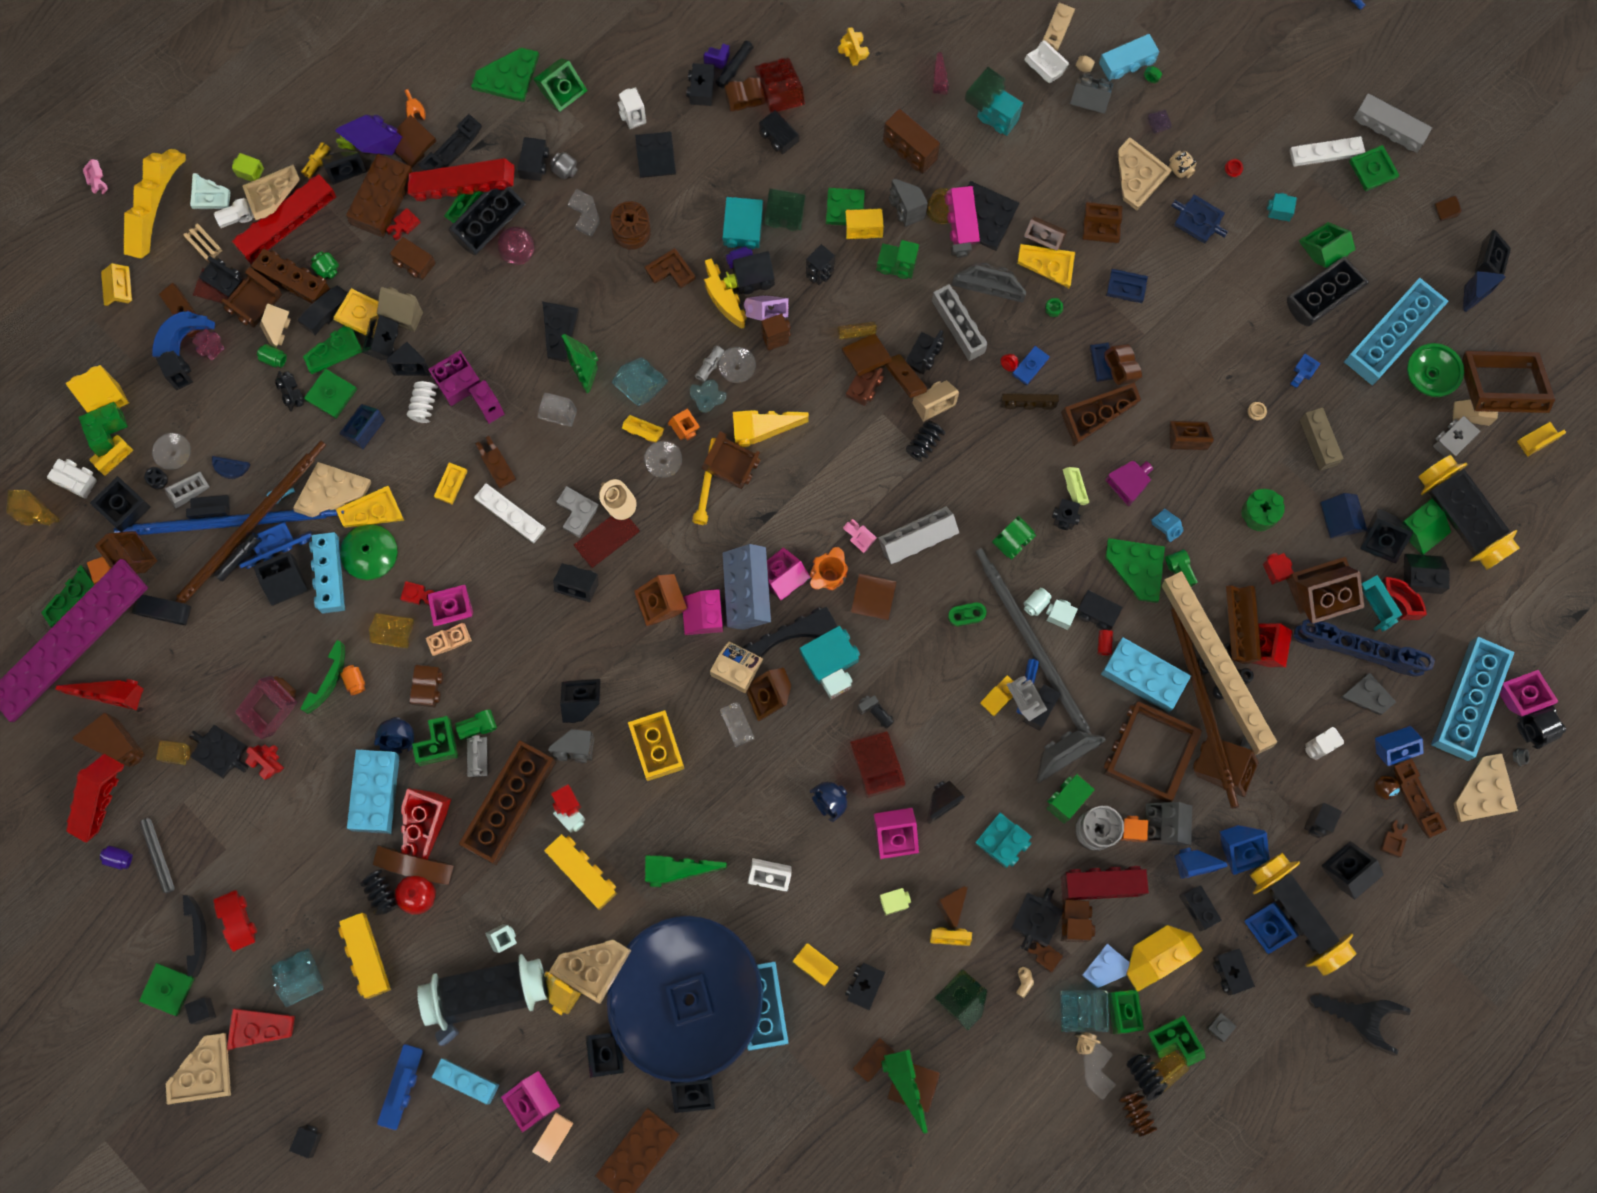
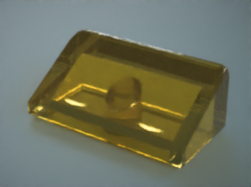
(857, 330)
(1171, 1068)

